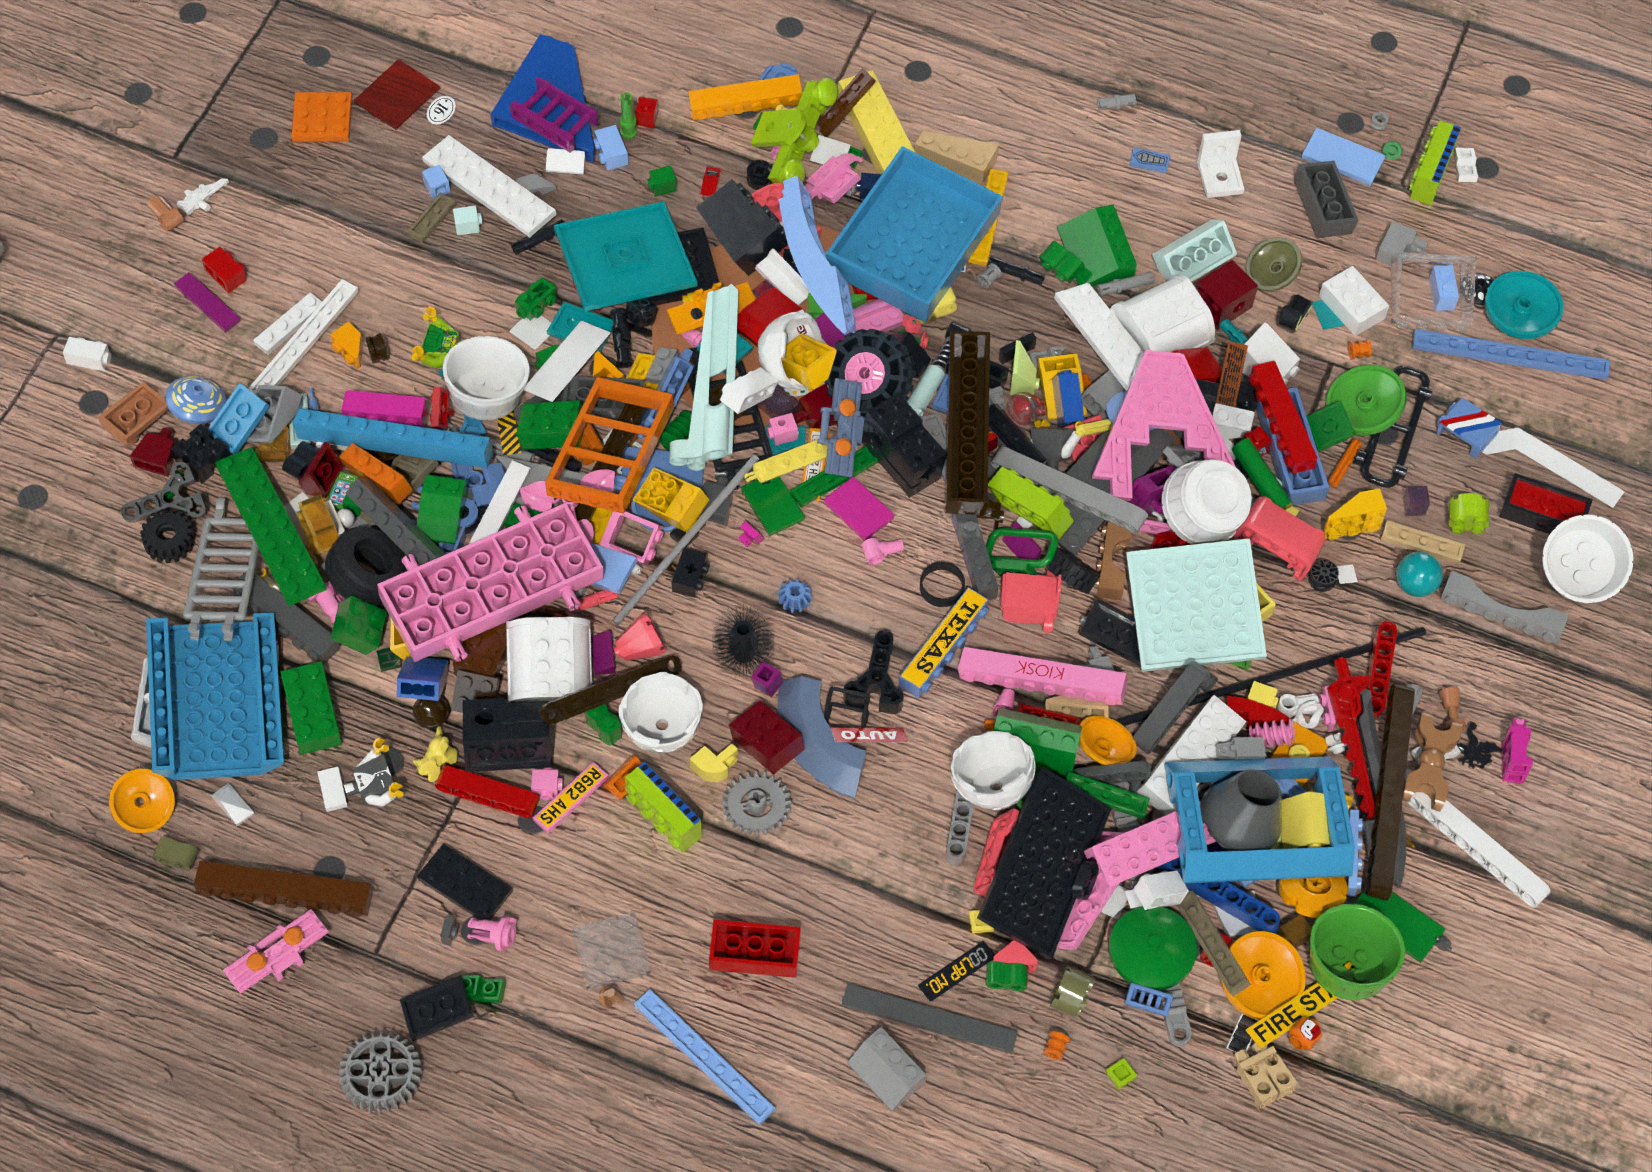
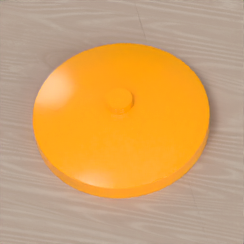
(1272, 970)

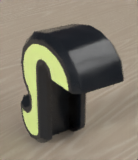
(1294, 314)

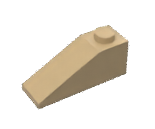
(1078, 707)

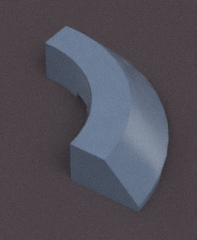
(828, 761)

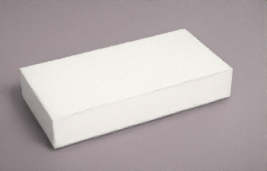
(332, 789)

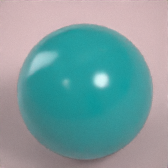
(1419, 574)

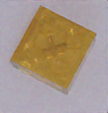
(317, 524)

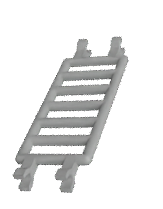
(195, 583)

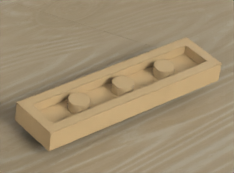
(1423, 542)

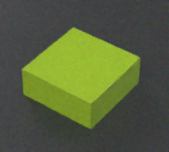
(1121, 1074)

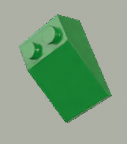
(442, 508)

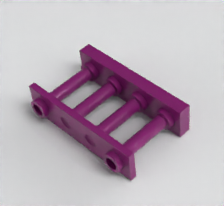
(548, 129)

